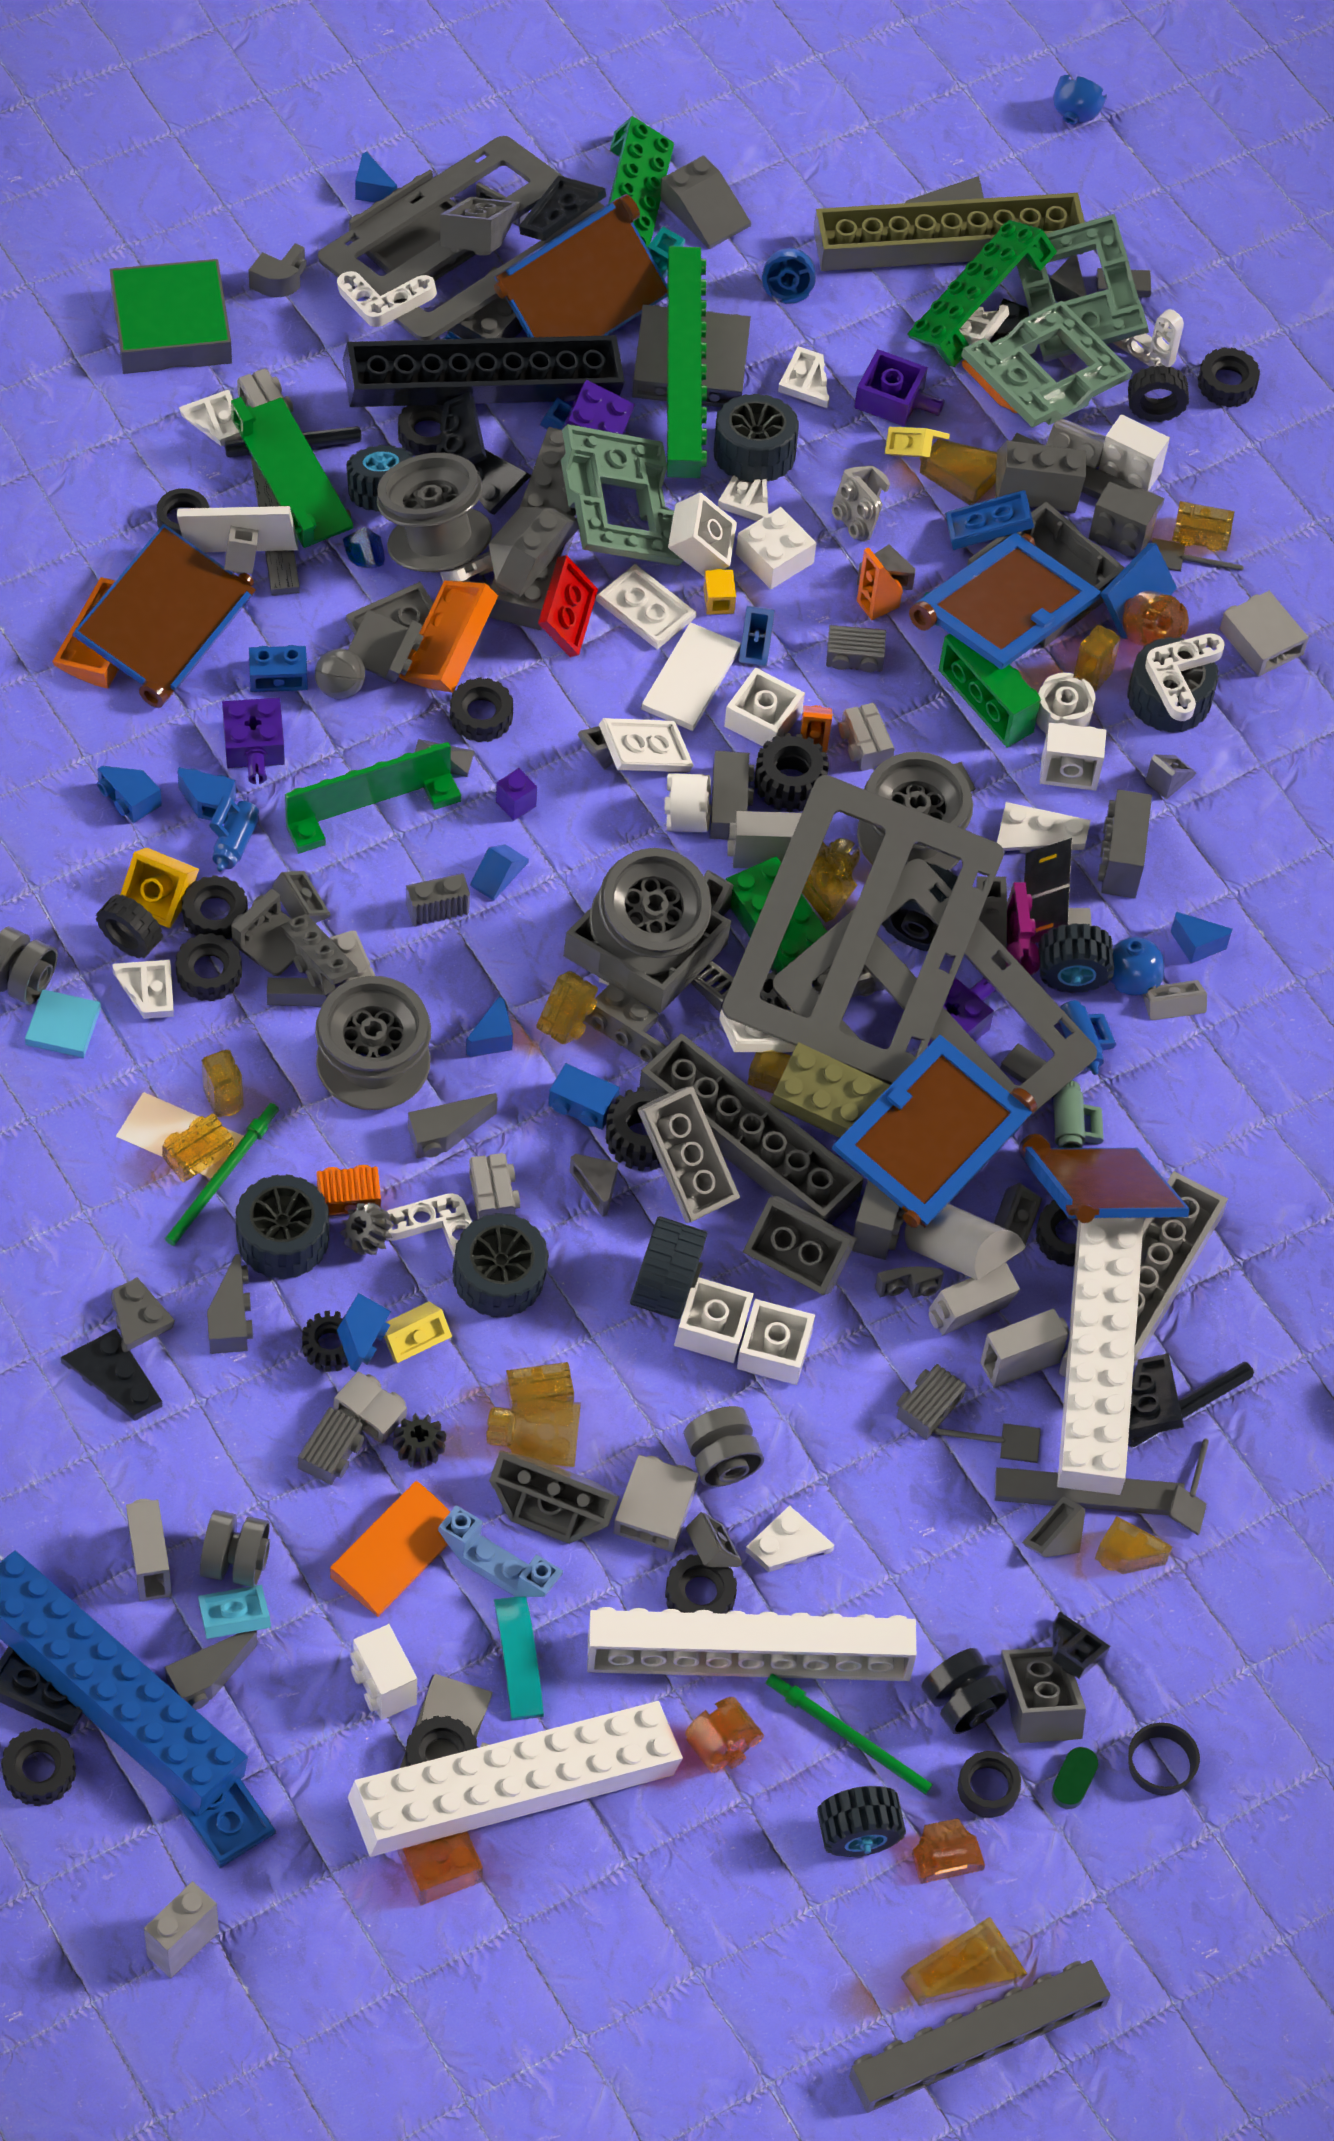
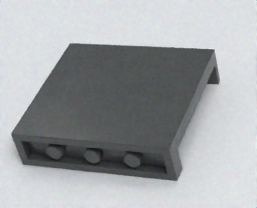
(412, 238)
(725, 356)

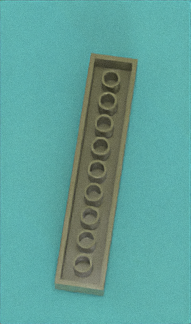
(931, 230)

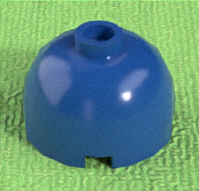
(1078, 99)
(789, 275)
(1136, 966)

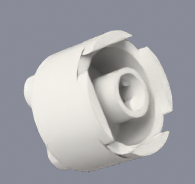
(1065, 701)
(688, 802)

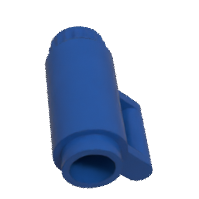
(235, 833)
(1084, 1021)

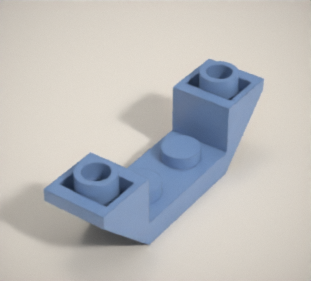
(494, 1563)

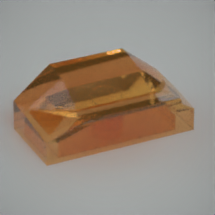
(946, 1852)

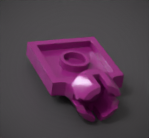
(1021, 928)

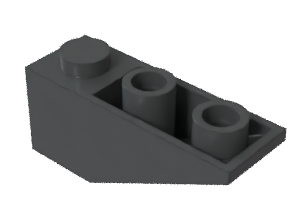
(995, 913)
(226, 1314)

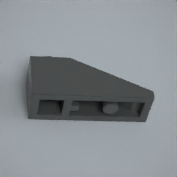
(443, 1126)
(206, 1671)

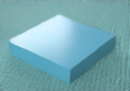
(63, 1023)
(234, 1611)

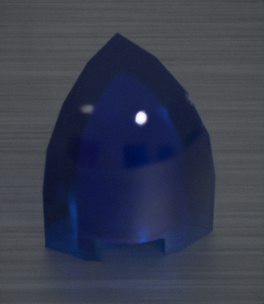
(364, 548)

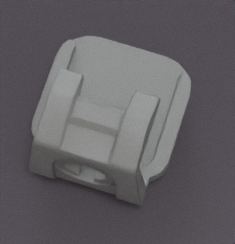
(859, 500)

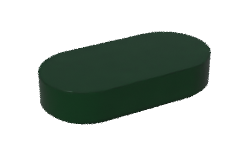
(1074, 1777)

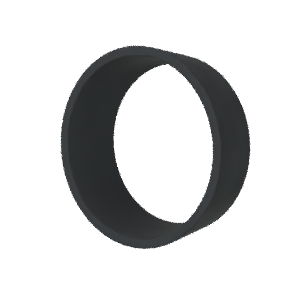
(1171, 1732)

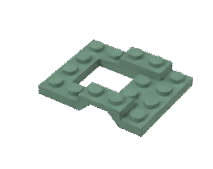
(1108, 313)
(1027, 385)
(625, 462)

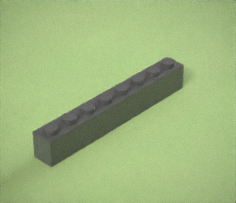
(979, 2035)

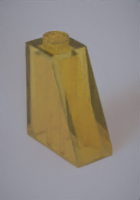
(960, 469)

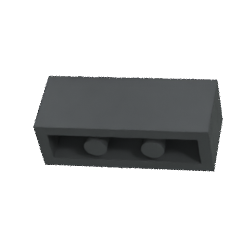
(729, 790)

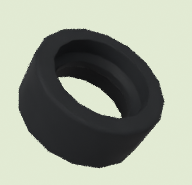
(178, 498)
(995, 1761)

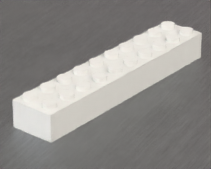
(1100, 1355)
(751, 1644)
(514, 1778)

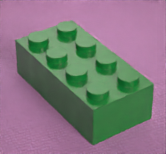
(994, 694)
(747, 901)

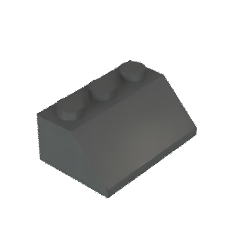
(1043, 472)

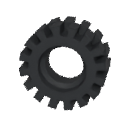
(314, 1351)

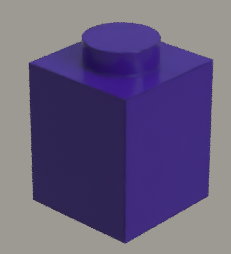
(516, 794)

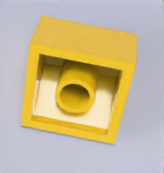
(158, 884)

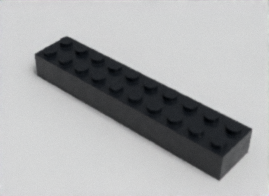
(486, 367)

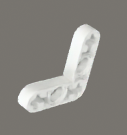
(375, 309)
(1155, 349)
(1172, 670)
(446, 1220)

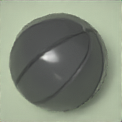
(339, 673)

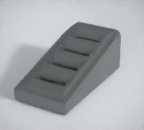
(705, 988)

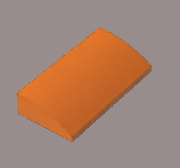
(450, 634)
(77, 657)
(393, 1550)

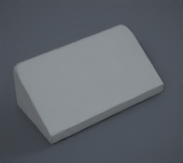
(1175, 1000)

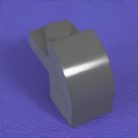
(277, 276)

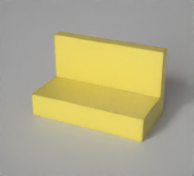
(911, 441)
(416, 1331)

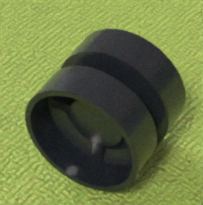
(964, 1690)

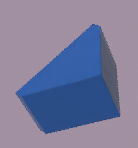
(372, 181)
(756, 635)
(497, 870)
(1199, 937)
(492, 1033)

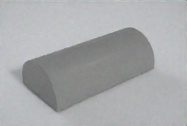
(688, 1153)
(964, 1242)

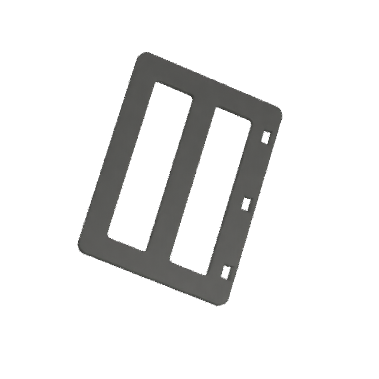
(429, 325)
(902, 830)
(1013, 984)

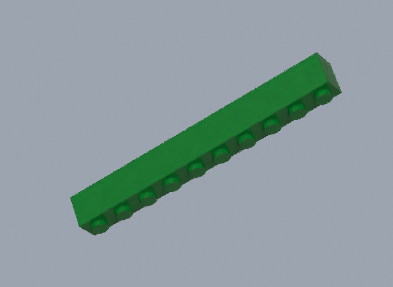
(684, 364)

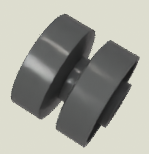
(25, 965)
(723, 1446)
(244, 1550)

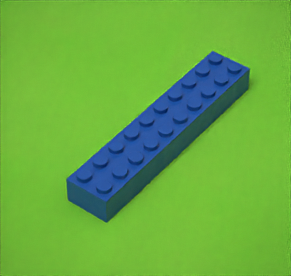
(115, 1688)

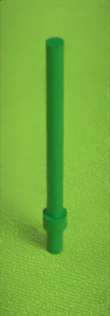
(255, 1131)
(796, 1698)

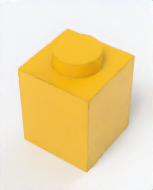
(719, 592)

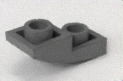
(917, 1279)

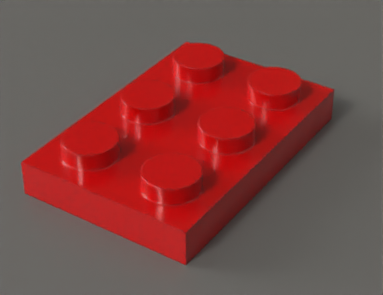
(568, 606)

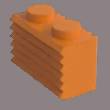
(348, 1187)

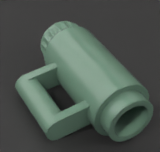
(1069, 1118)

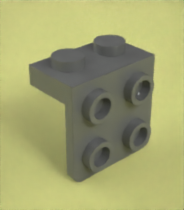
(385, 645)
(261, 936)

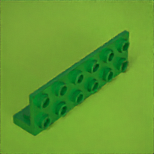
(640, 170)
(973, 286)
(291, 469)
(368, 786)

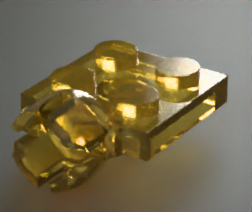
(831, 878)
(537, 1429)

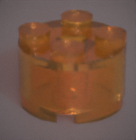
(1154, 617)
(723, 1735)

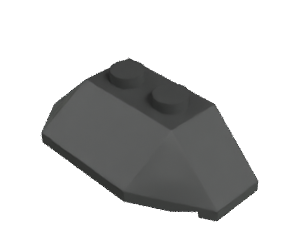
(528, 546)
(551, 1498)

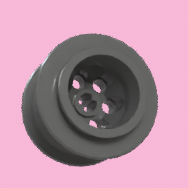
(433, 512)
(925, 785)
(658, 879)
(373, 1018)

